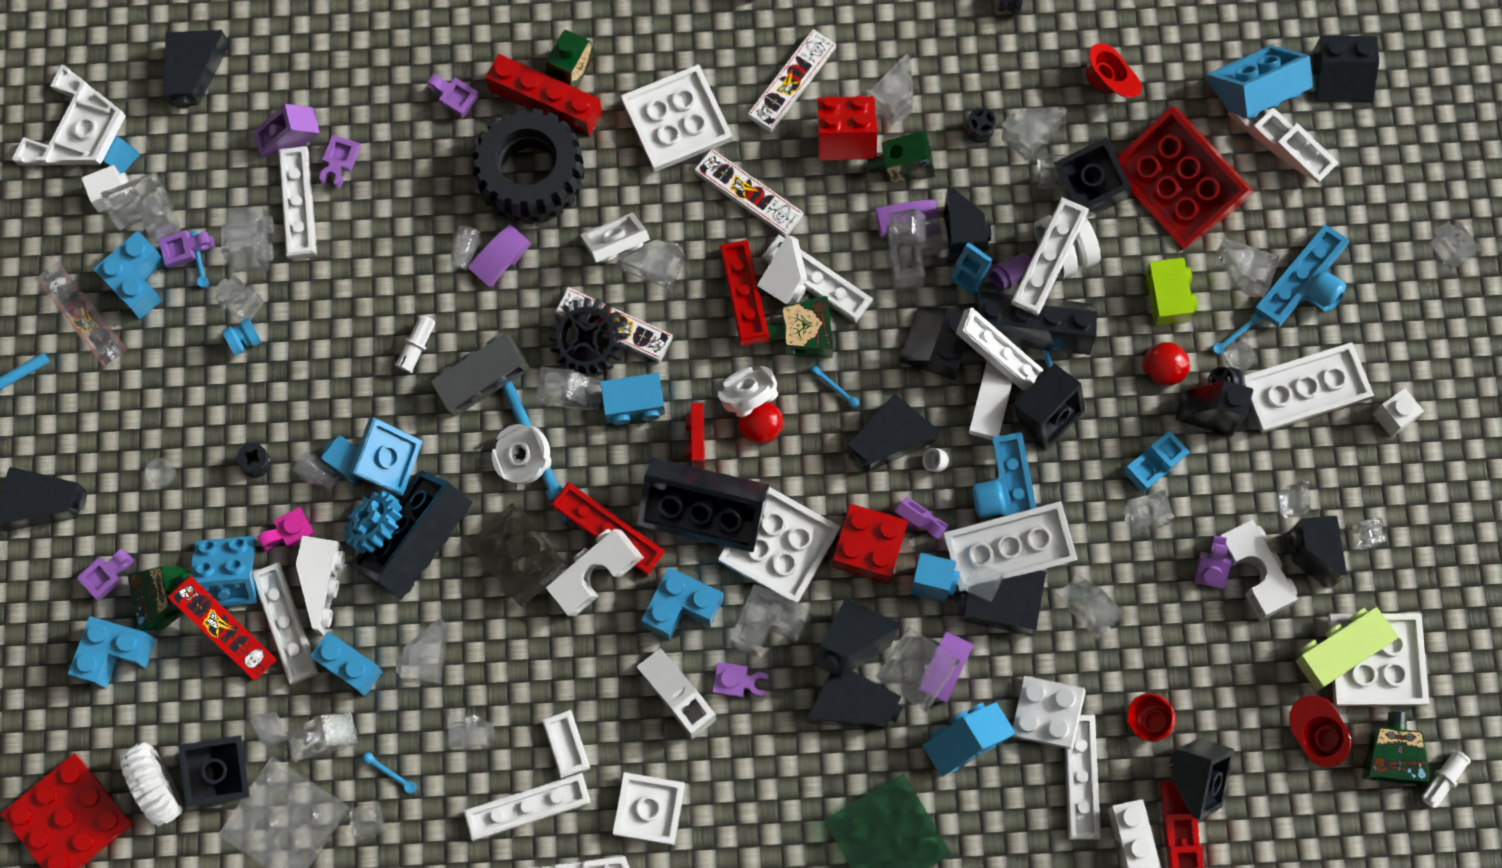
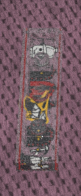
(81, 314)

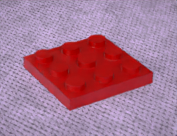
(67, 817)

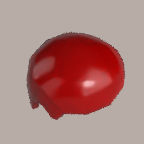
(1166, 363)
(762, 424)
(1151, 717)

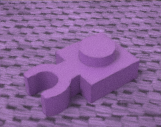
(339, 156)
(920, 517)
(733, 680)

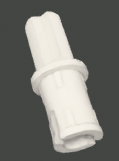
(415, 344)
(1445, 778)

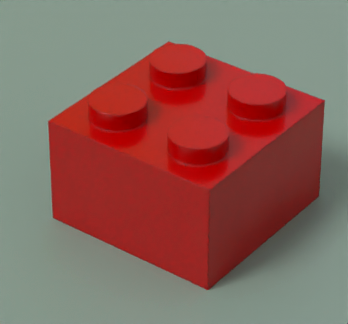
(846, 128)
(869, 544)

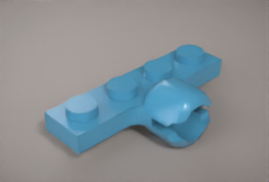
(1307, 279)
(1013, 488)

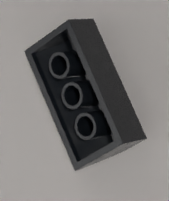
(1059, 327)
(702, 504)
(428, 517)

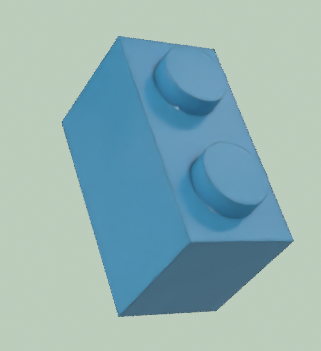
(633, 398)
(934, 578)
(346, 663)

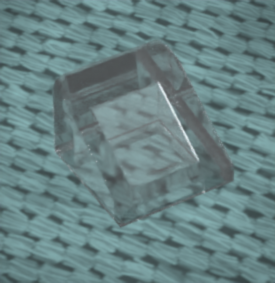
(1047, 173)
(908, 226)
(1295, 499)
(983, 580)
(269, 729)
(366, 820)

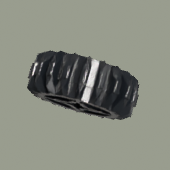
(598, 329)

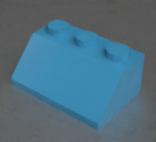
(1261, 80)

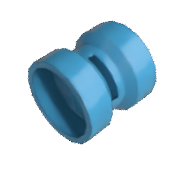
(241, 336)

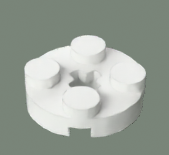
(748, 390)
(536, 458)

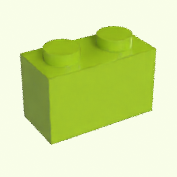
(1170, 291)

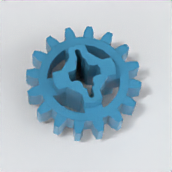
(372, 522)

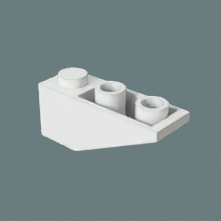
(317, 570)
(677, 693)

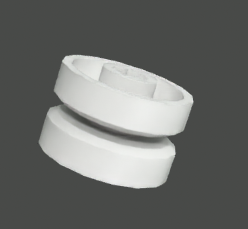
(1084, 251)

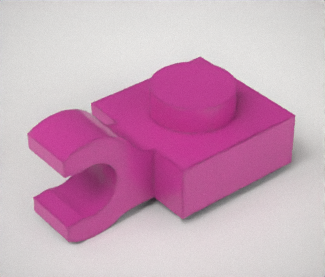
(289, 530)

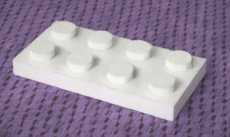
(1308, 387)
(1014, 542)

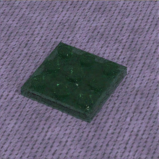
(888, 830)

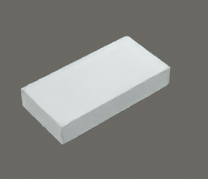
(566, 744)

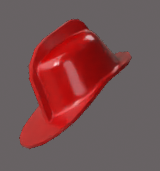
(1110, 73)
(1320, 730)

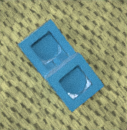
(971, 269)
(1156, 461)

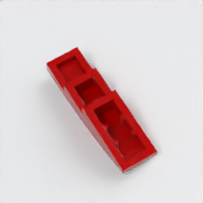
(1180, 830)

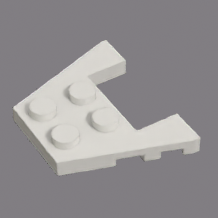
(83, 131)

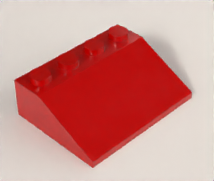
(1182, 178)

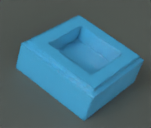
(120, 155)

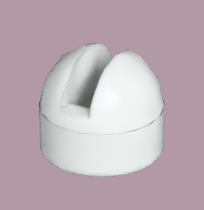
(935, 460)

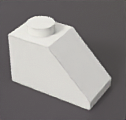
(785, 273)

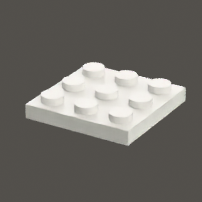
(676, 118)
(787, 547)
(1391, 675)

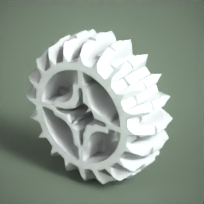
(151, 784)

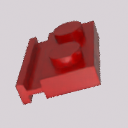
(695, 423)

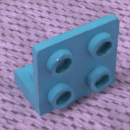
(226, 569)

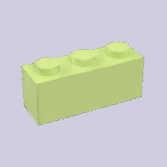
(1345, 647)

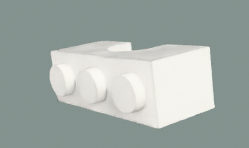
(573, 587)
(1274, 591)
(1134, 834)

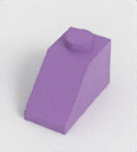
(286, 128)

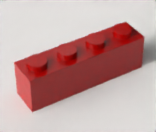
(542, 92)

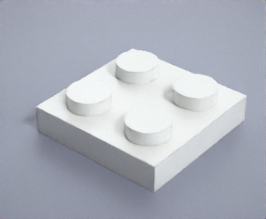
(615, 237)
(1048, 712)
(649, 808)

